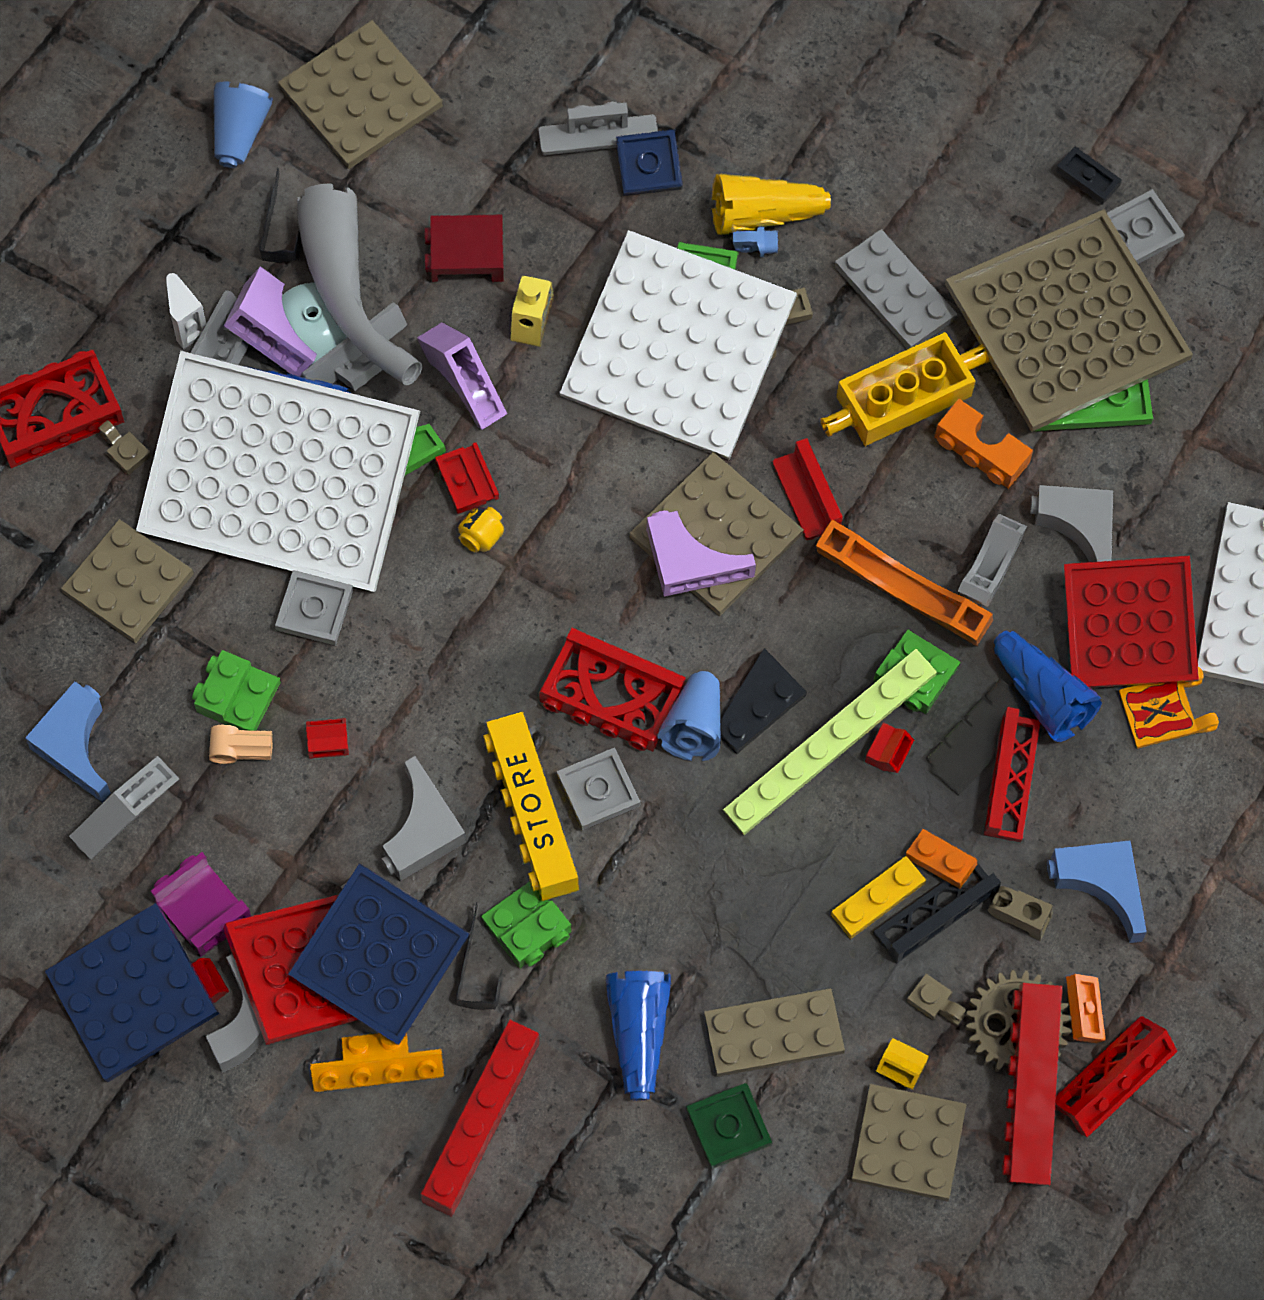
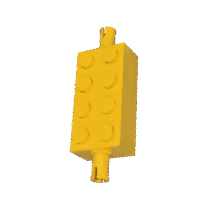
(904, 389)

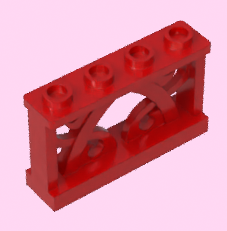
(70, 430)
(594, 651)

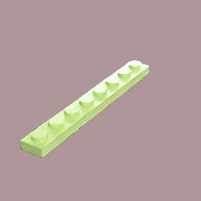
(830, 742)

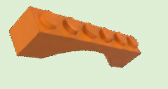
(903, 584)

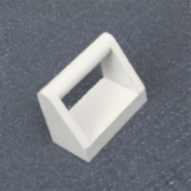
(185, 311)

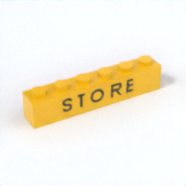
(532, 807)

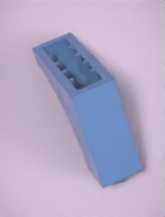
(64, 738)
(1107, 874)

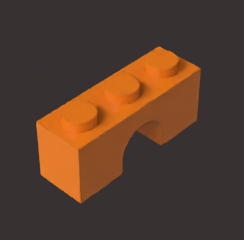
(1000, 461)

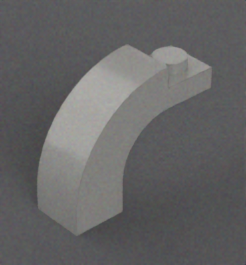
(992, 561)
(239, 1038)

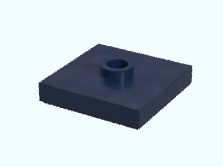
(649, 162)

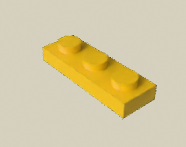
(878, 897)

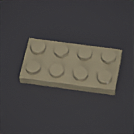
(774, 1032)

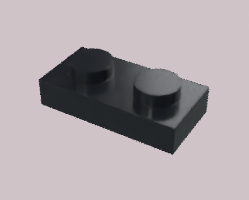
(1088, 175)

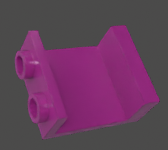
(198, 903)

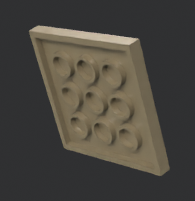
(360, 94)
(728, 518)

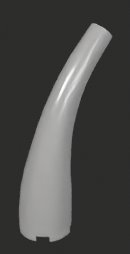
(331, 249)

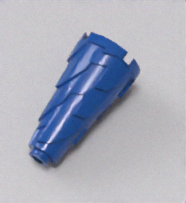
(1049, 689)
(638, 1023)

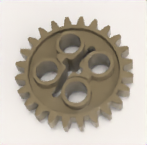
(995, 1005)

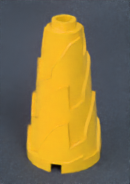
(755, 202)

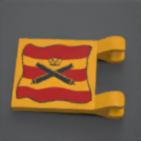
(1163, 712)

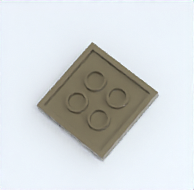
(127, 581)
(909, 1142)

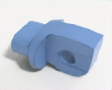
(756, 241)

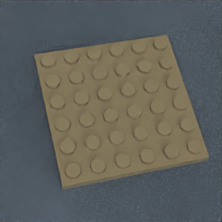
(1068, 320)

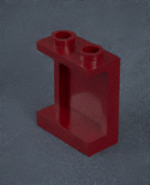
(465, 246)

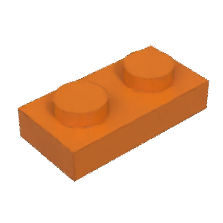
(941, 858)
(1085, 1008)

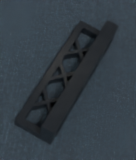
(940, 917)

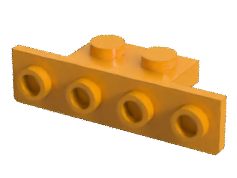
(376, 1061)

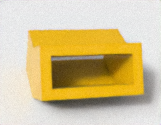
(902, 1063)

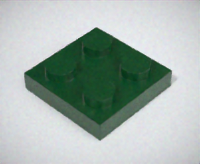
(728, 1125)

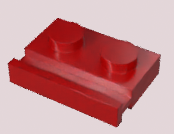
(466, 478)

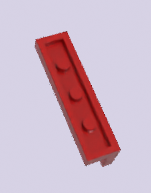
(1003, 770)
(1120, 1077)

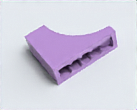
(262, 323)
(460, 364)
(686, 563)

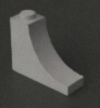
(1078, 514)
(123, 807)
(428, 831)

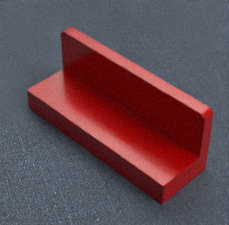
(807, 490)

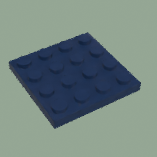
(379, 954)
(132, 992)

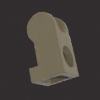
(1021, 911)

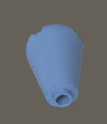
(237, 120)
(694, 719)

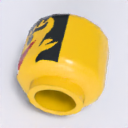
(480, 529)

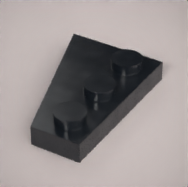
(759, 702)

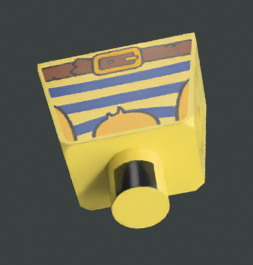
(531, 303)

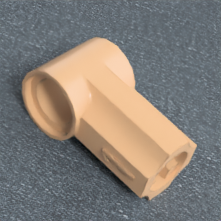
(230, 744)

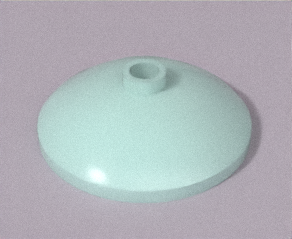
(317, 332)

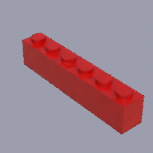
(1033, 1084)
(480, 1118)

